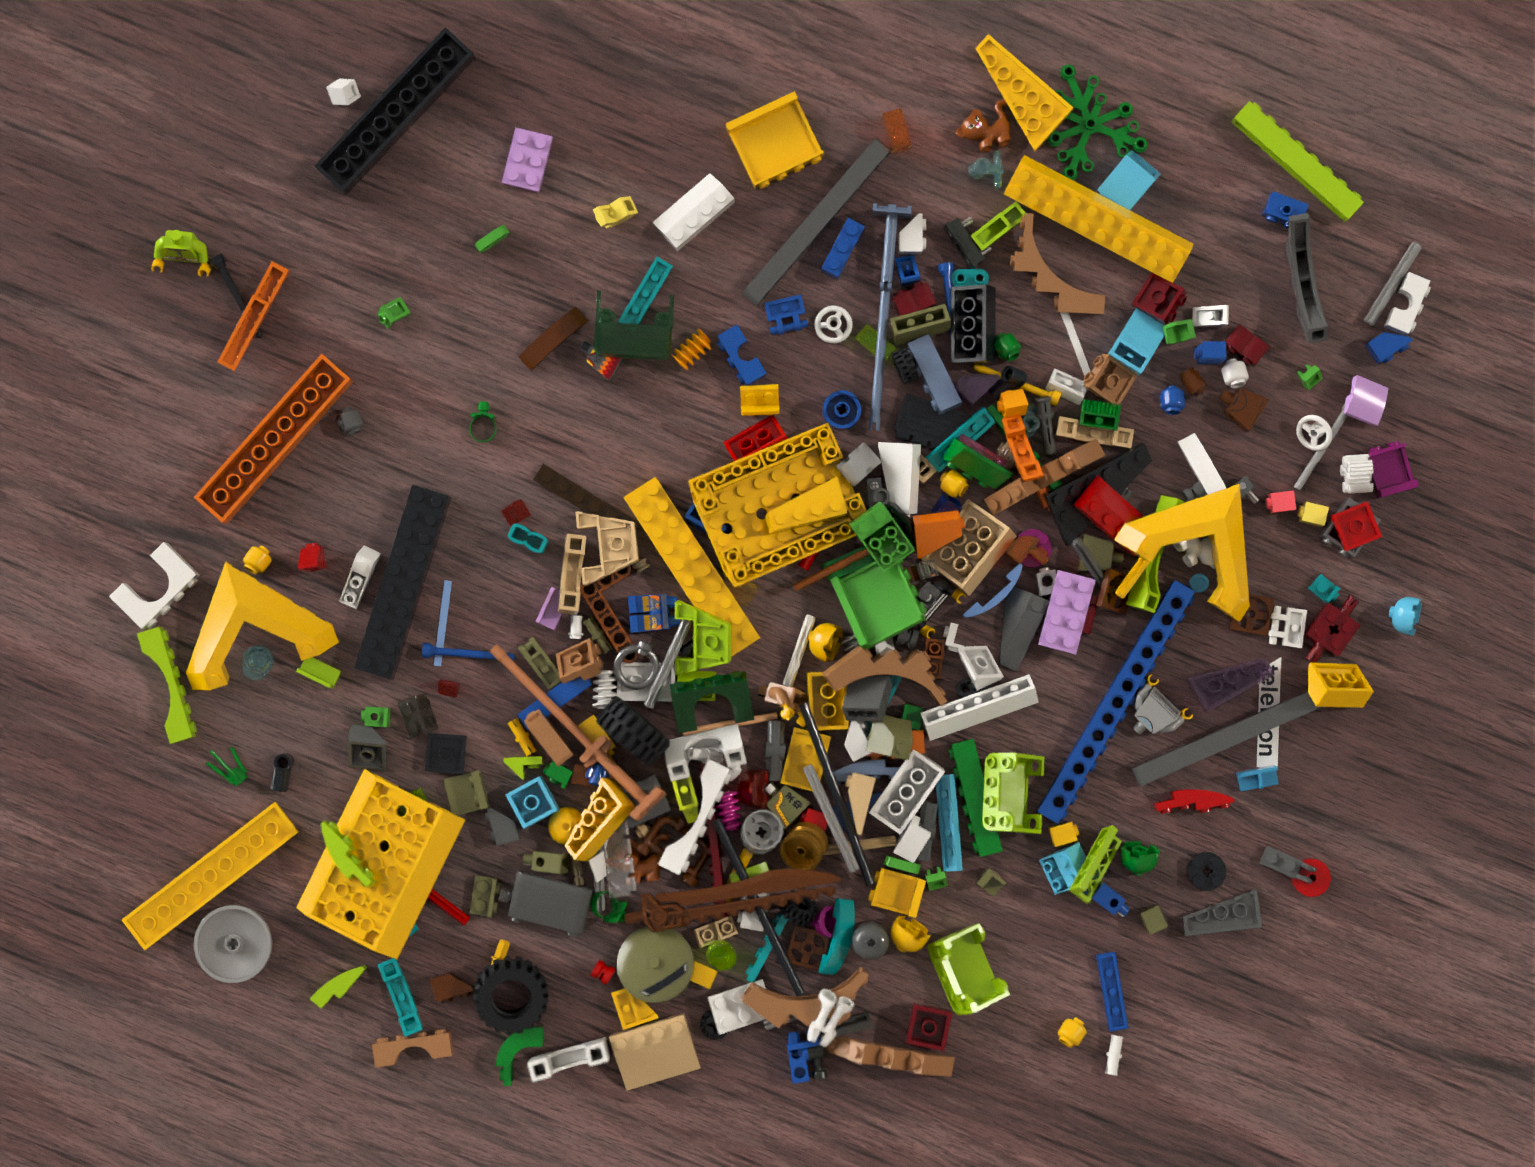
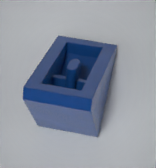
(907, 270)

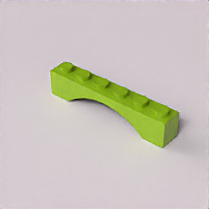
(1145, 592)
(178, 724)

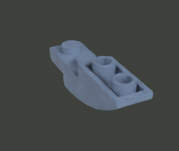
(874, 768)

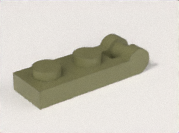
(541, 663)

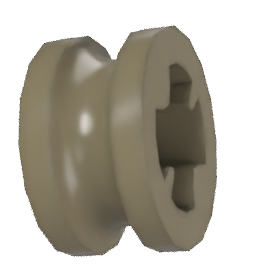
(640, 566)

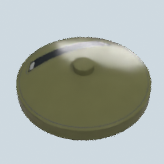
(655, 965)

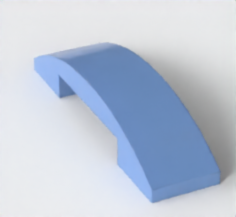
(1012, 578)

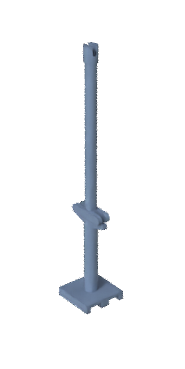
(892, 214)

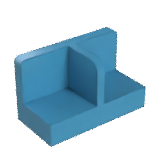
(1257, 778)

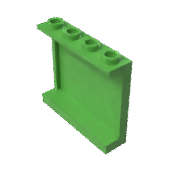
(879, 602)

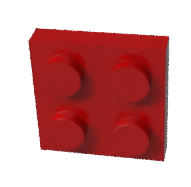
(1356, 526)

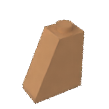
(548, 737)

